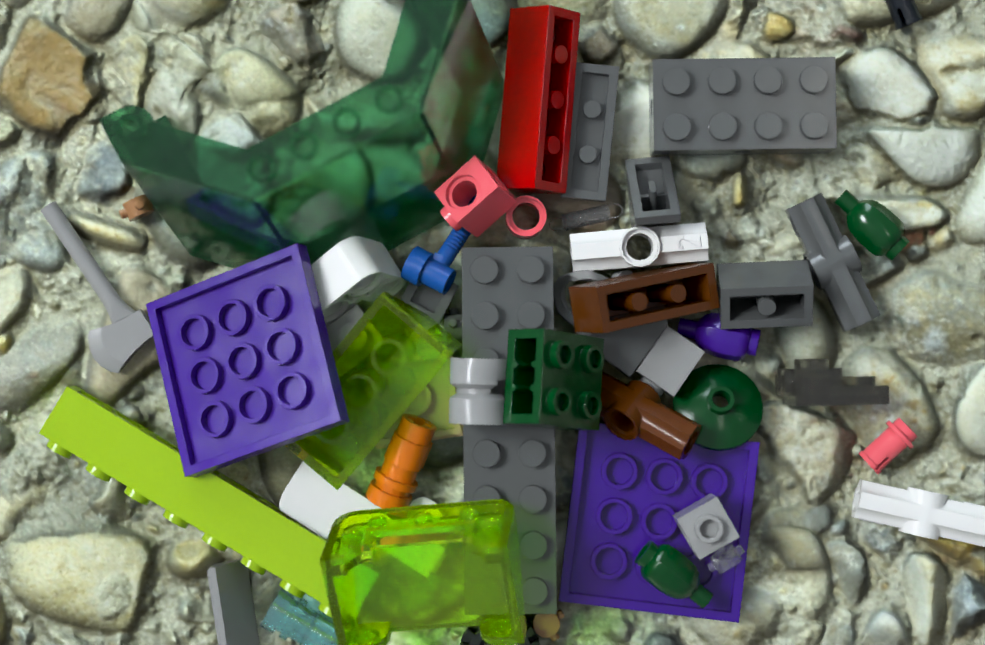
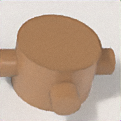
(137, 208)
(548, 624)

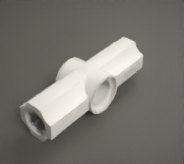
(668, 246)
(919, 512)

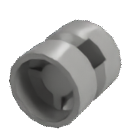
(478, 391)

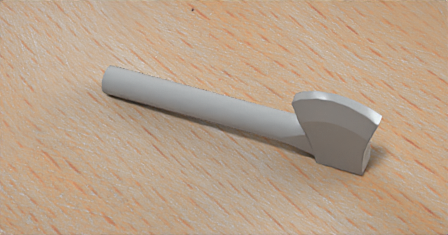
(130, 329)

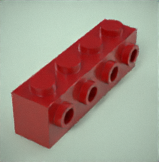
(538, 95)

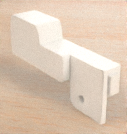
(317, 503)

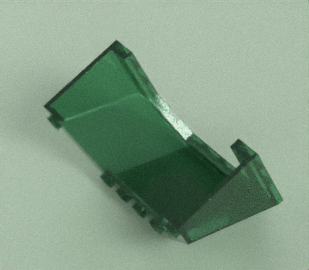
(344, 170)

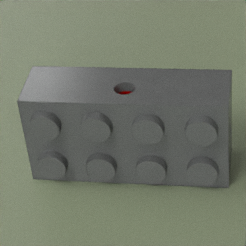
(742, 106)

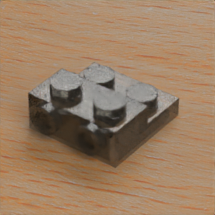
(816, 384)

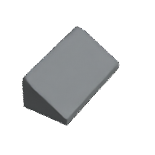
(232, 604)

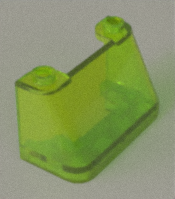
(425, 572)

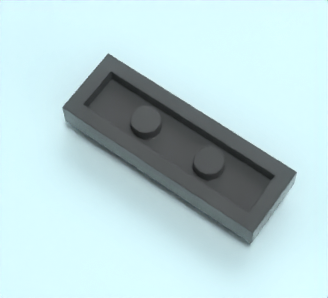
(591, 131)

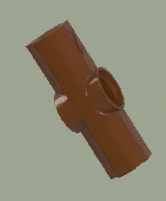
(638, 411)

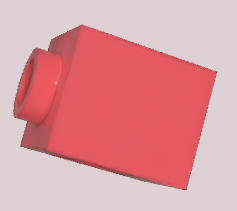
(491, 198)

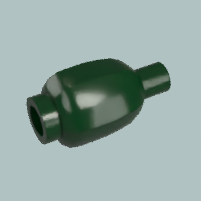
(873, 225)
(672, 573)

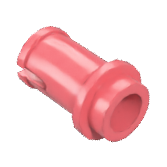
(888, 445)

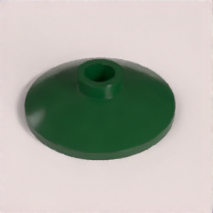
(721, 426)

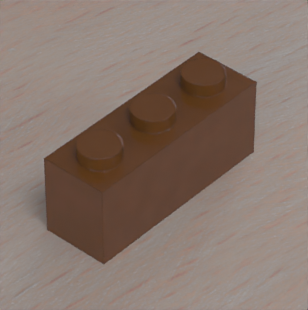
(643, 297)

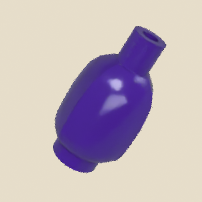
(718, 342)

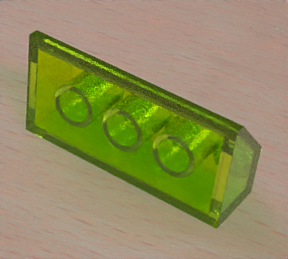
(381, 373)

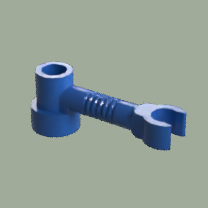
(435, 269)

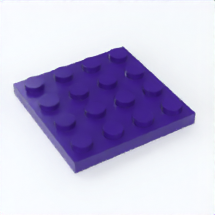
(247, 361)
(626, 498)

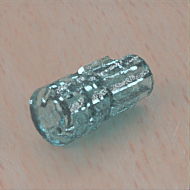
(298, 621)

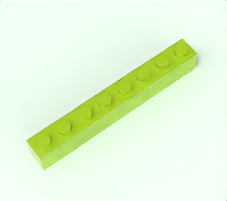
(211, 502)

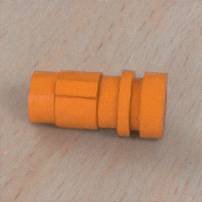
(402, 462)

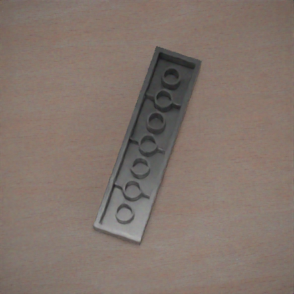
(512, 462)

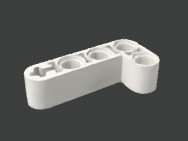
(352, 273)

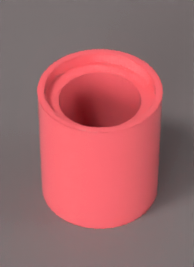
(538, 206)

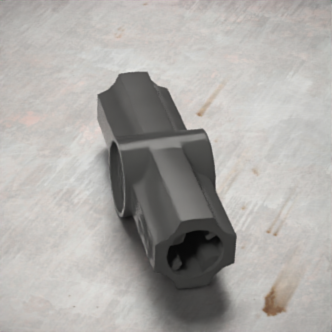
(832, 262)

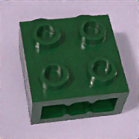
(553, 379)

